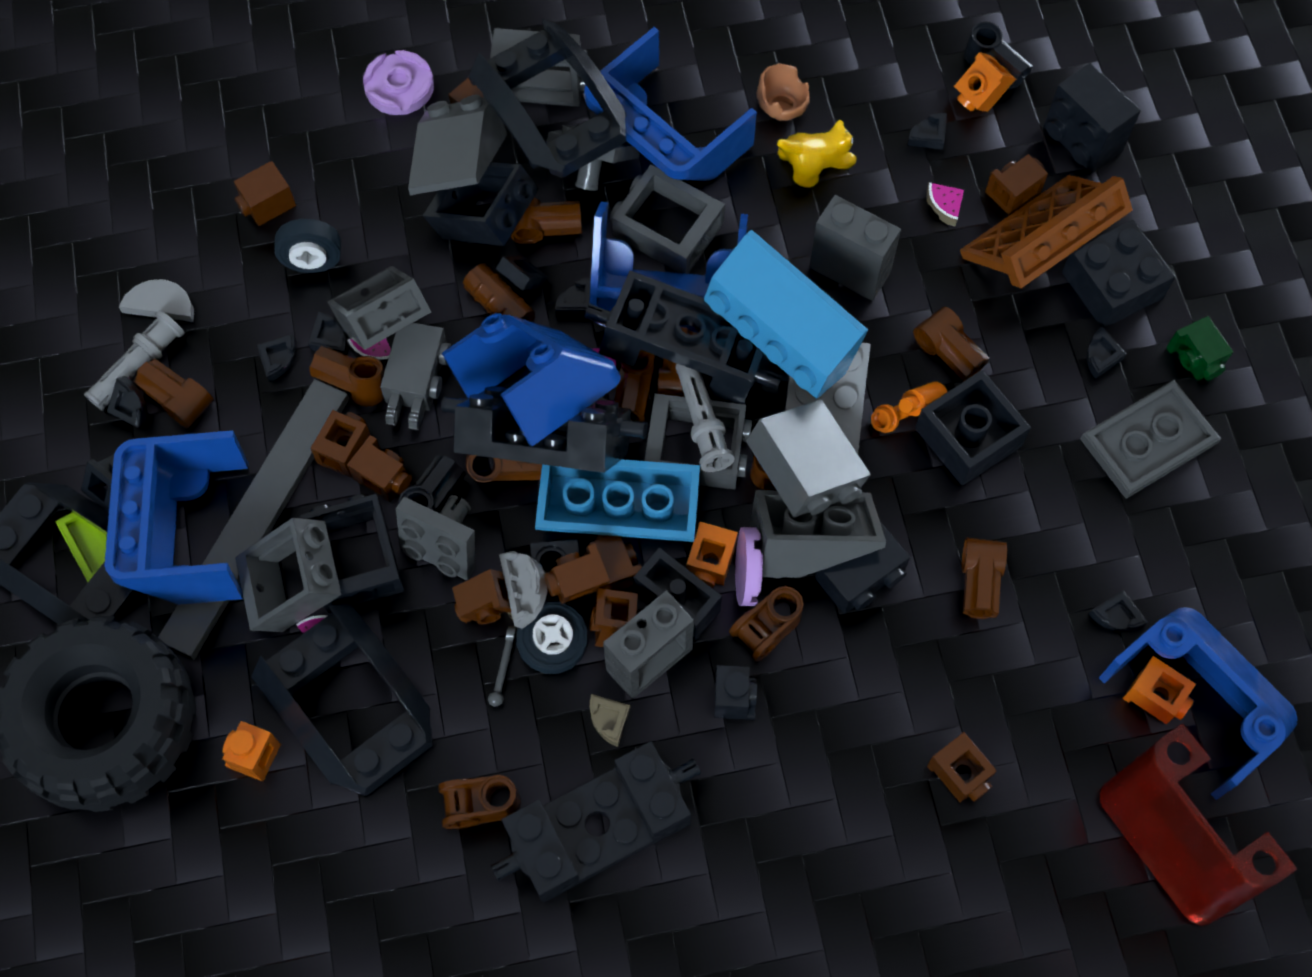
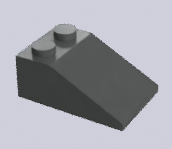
(454, 144)
(813, 542)

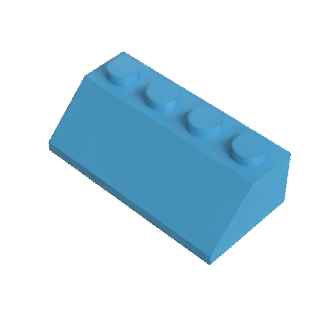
(785, 315)
(624, 501)

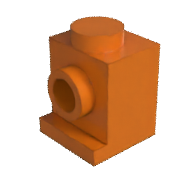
(994, 83)
(716, 544)
(1164, 679)
(250, 750)

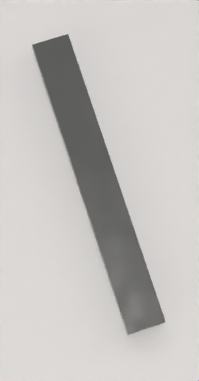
(257, 511)

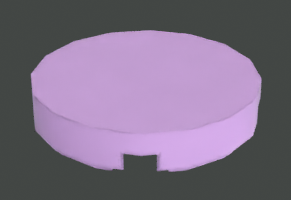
(398, 82)
(748, 567)

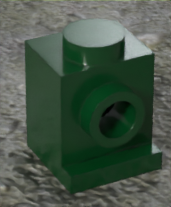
(1201, 349)

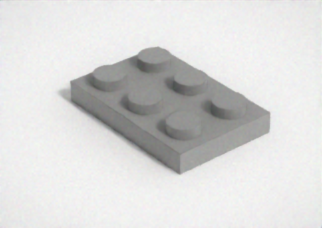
(843, 399)

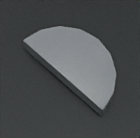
(158, 295)
(524, 586)

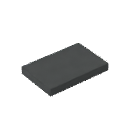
(1150, 439)

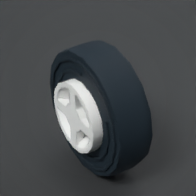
(307, 245)
(560, 625)

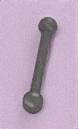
(496, 697)

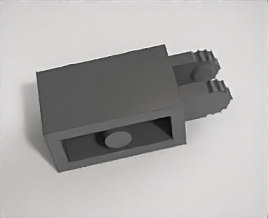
(414, 372)

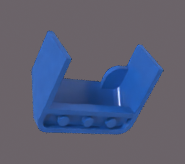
(653, 135)
(615, 258)
(561, 378)
(141, 529)
(1264, 710)

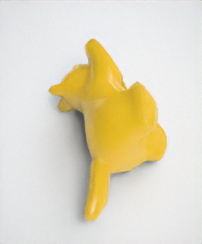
(817, 151)

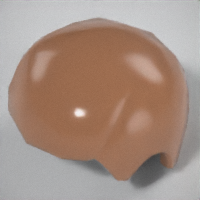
(782, 92)

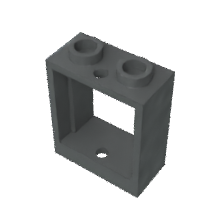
(550, 85)
(676, 256)
(389, 307)
(675, 408)
(260, 568)
(640, 655)

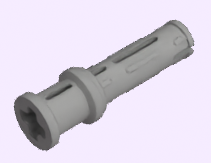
(145, 348)
(707, 429)

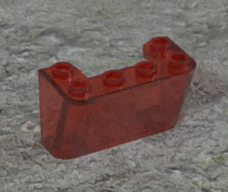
(1179, 841)

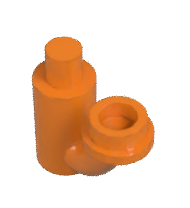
(887, 418)

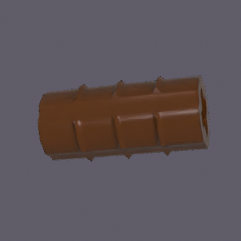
(495, 294)

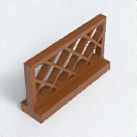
(1049, 242)

